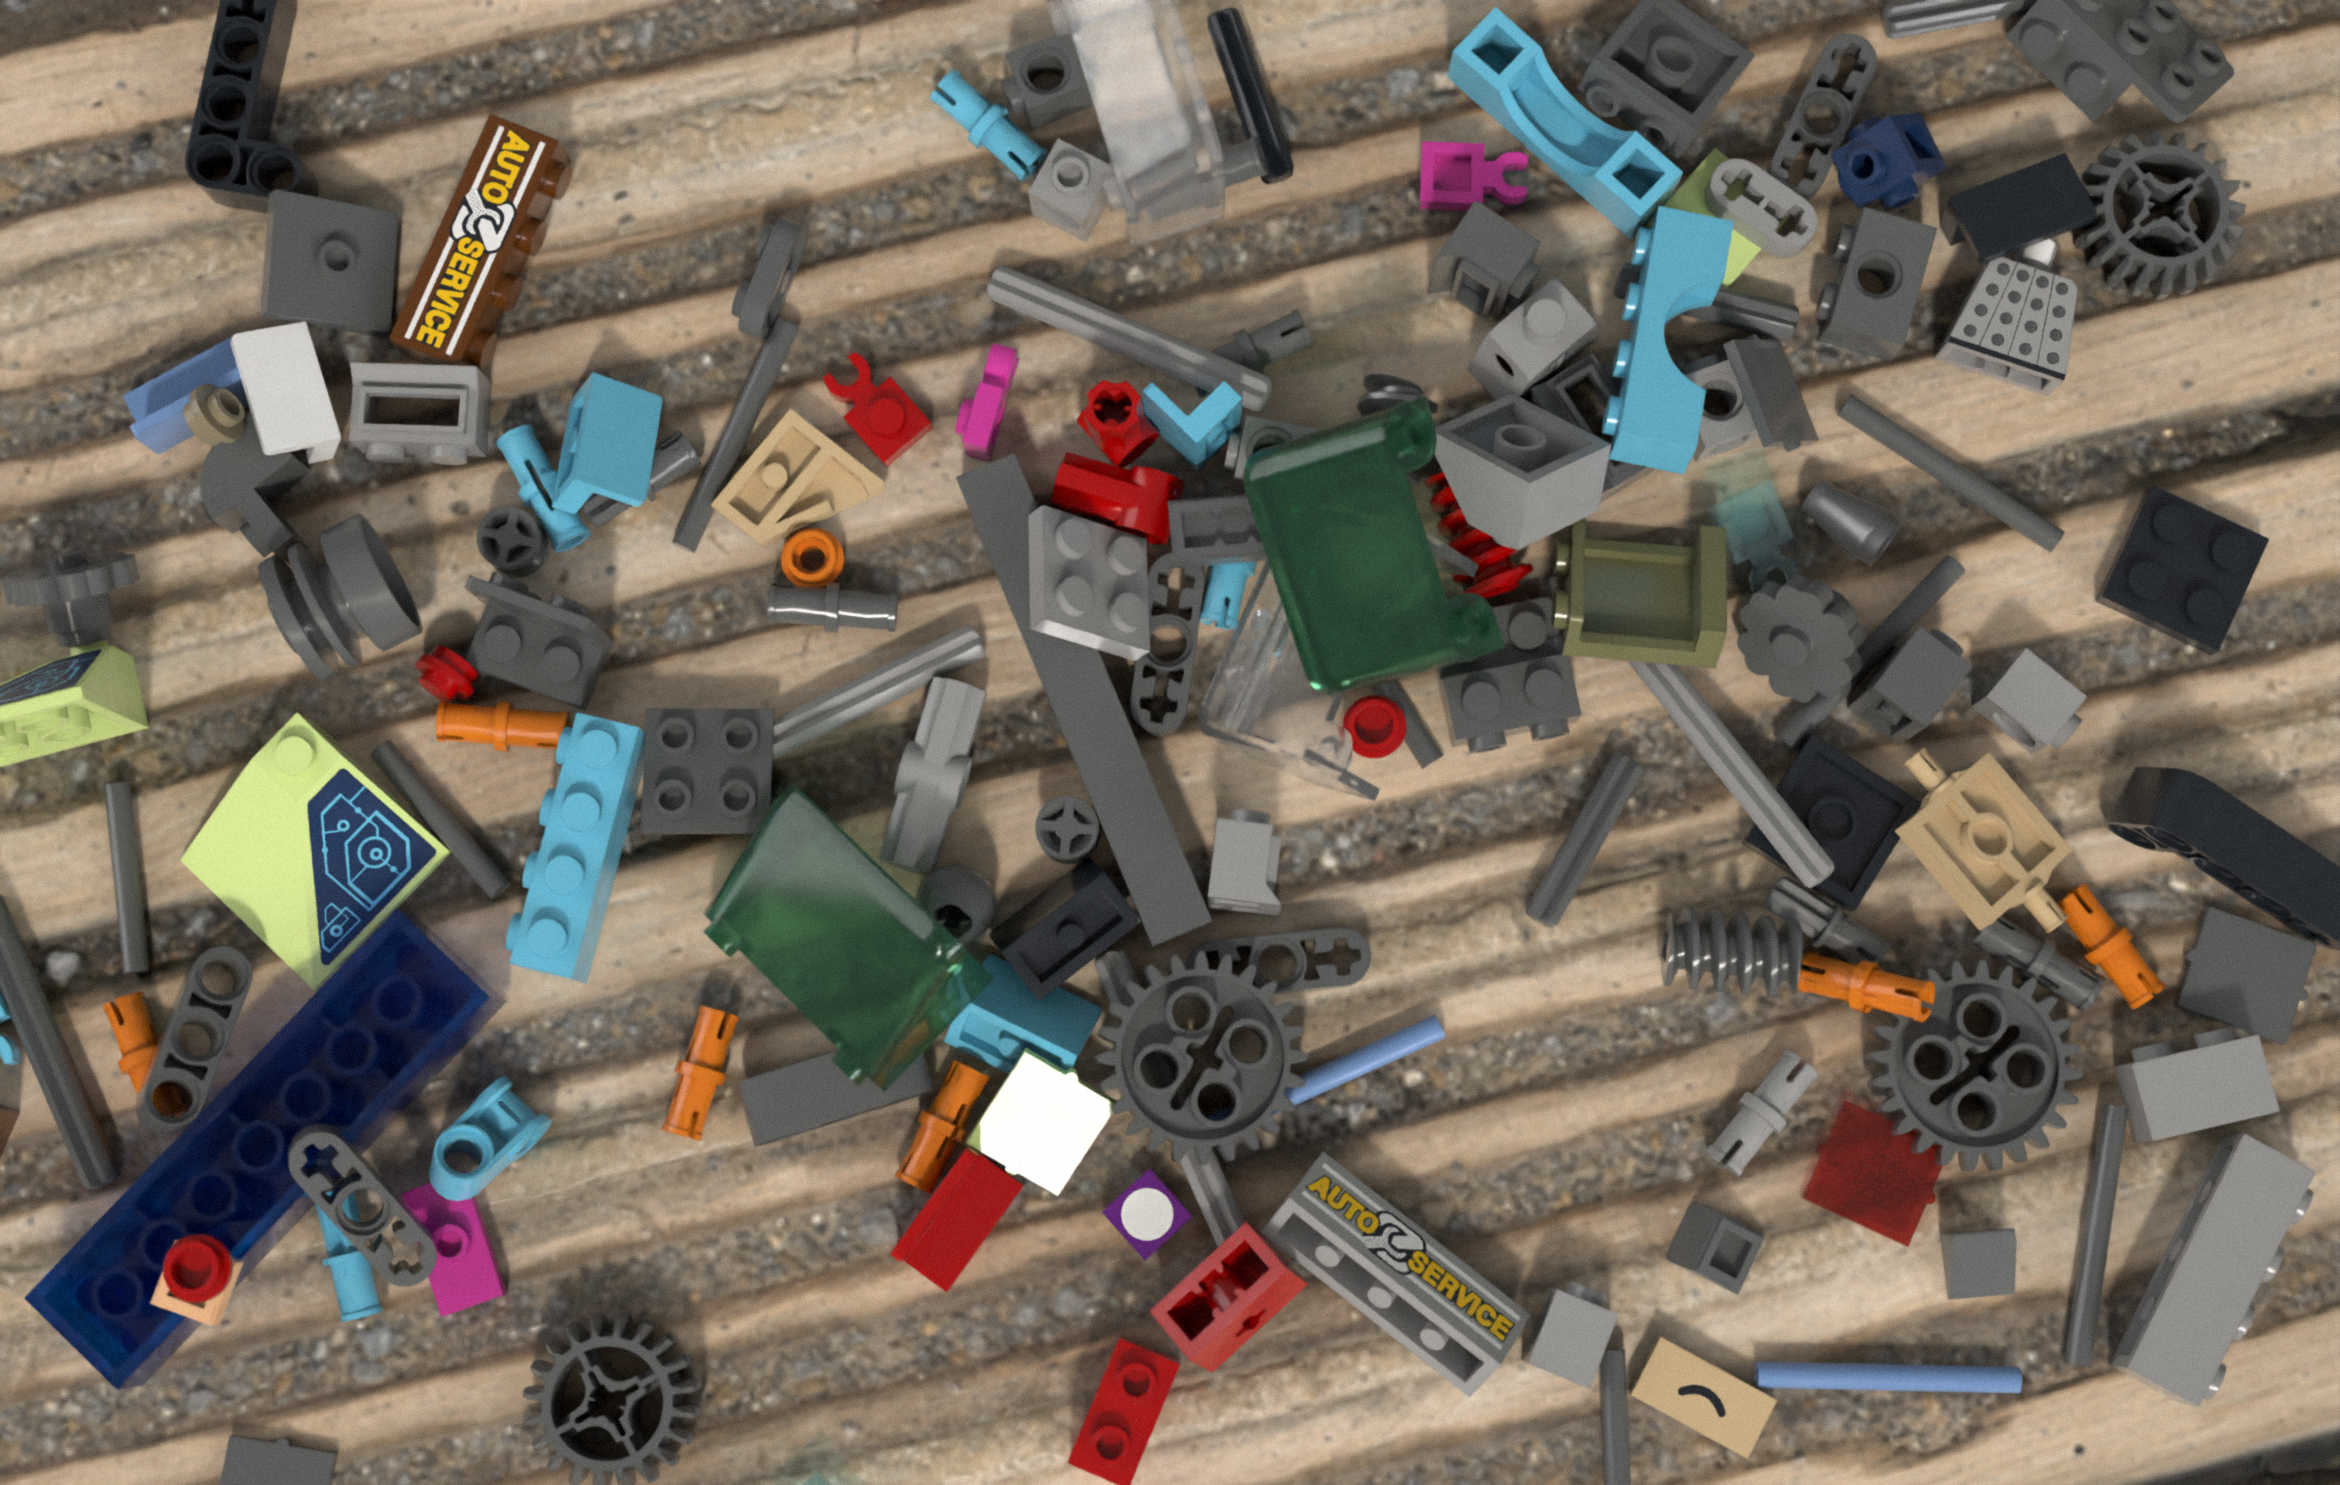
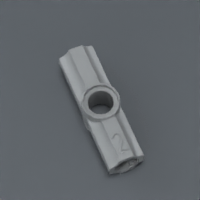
(932, 776)

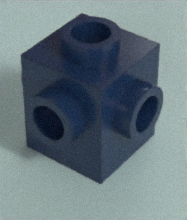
(1887, 161)

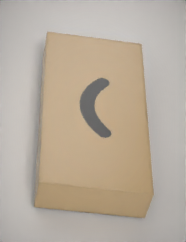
(1702, 1397)

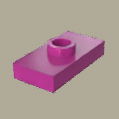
(465, 1262)

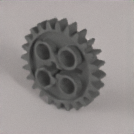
(1252, 1088)
(2009, 1111)

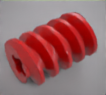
(1496, 570)

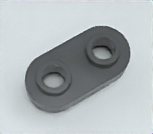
(780, 255)

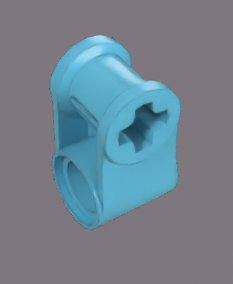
(492, 1132)

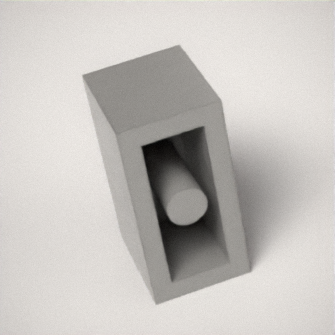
(2195, 1087)

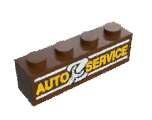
(483, 246)

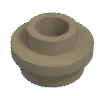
(214, 415)

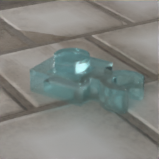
(1754, 531)

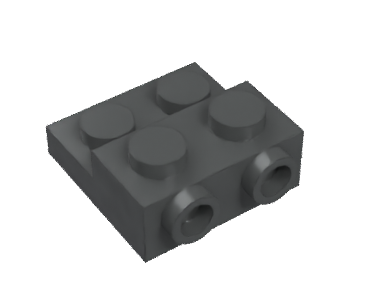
(1664, 73)
(1513, 688)

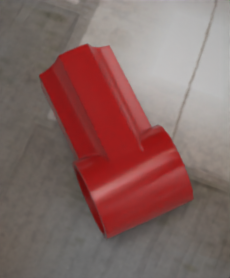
(1117, 422)
(1122, 497)

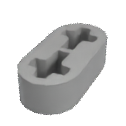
(1761, 208)

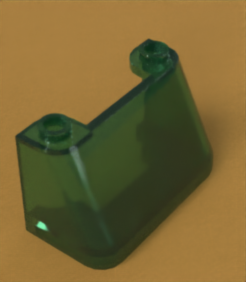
(1357, 554)
(842, 941)

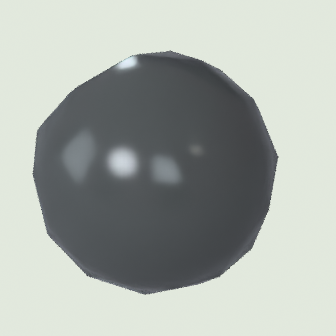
(958, 900)

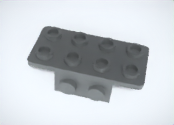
(2107, 45)

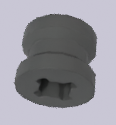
(500, 536)
(1067, 818)

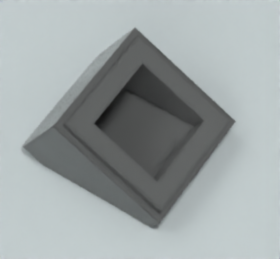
(1715, 1247)
(1979, 1263)

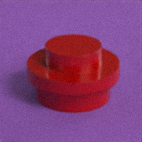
(446, 674)
(1375, 726)
(198, 1268)

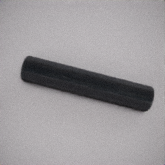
(1249, 91)

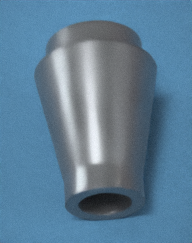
(1852, 522)

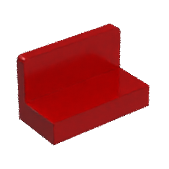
(957, 1219)

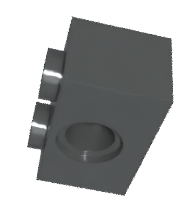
(1898, 255)
(1911, 684)

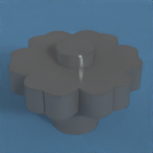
(73, 592)
(1801, 638)

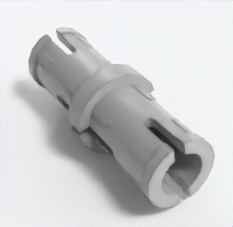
(1762, 1112)

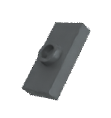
(1214, 531)

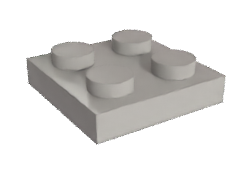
(1088, 583)

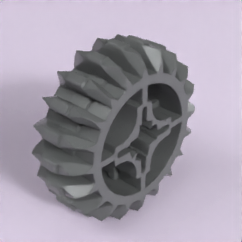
(2173, 234)
(597, 1375)

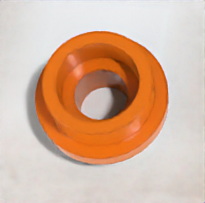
(812, 540)

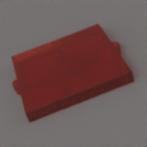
(1872, 1175)

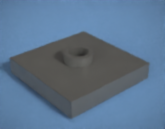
(329, 264)

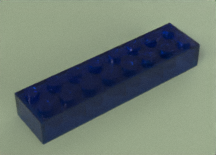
(341, 1062)

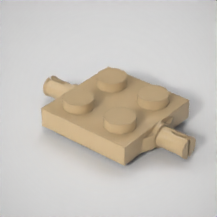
(1984, 841)

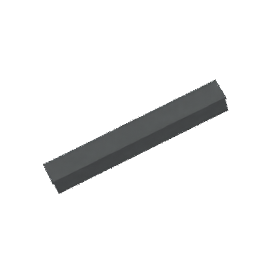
(1089, 719)

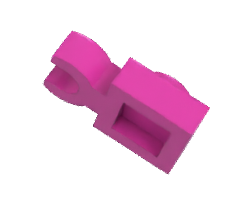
(1457, 176)
(982, 417)

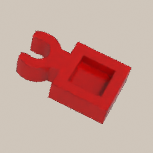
(882, 415)

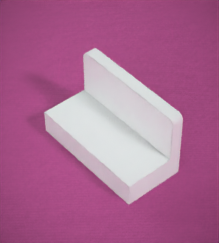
(286, 391)

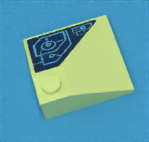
(70, 703)
(312, 850)

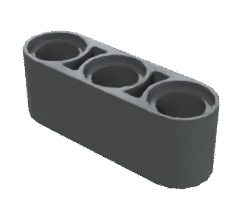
(204, 1009)
(819, 1095)

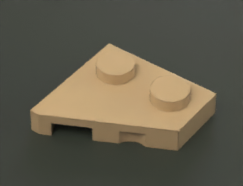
(794, 483)

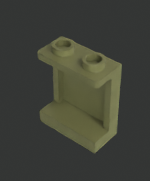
(1642, 598)

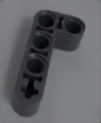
(249, 82)
(2234, 846)

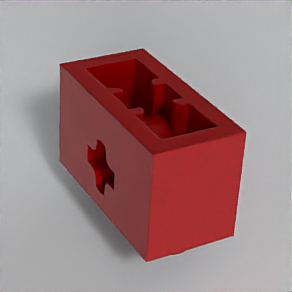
(1228, 1297)
(1124, 1411)

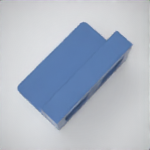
(160, 402)

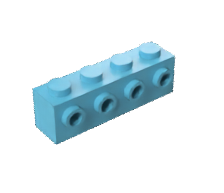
(579, 848)

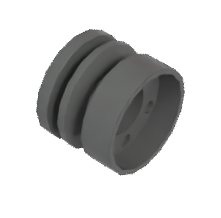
(331, 602)

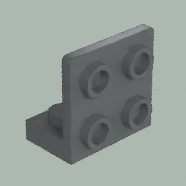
(535, 643)

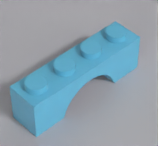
(1605, 165)
(1657, 406)

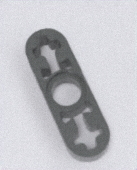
(1845, 110)
(1177, 693)
(1324, 944)
(380, 1252)

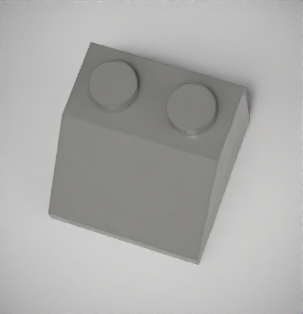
(1521, 470)

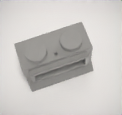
(442, 443)
(1245, 864)

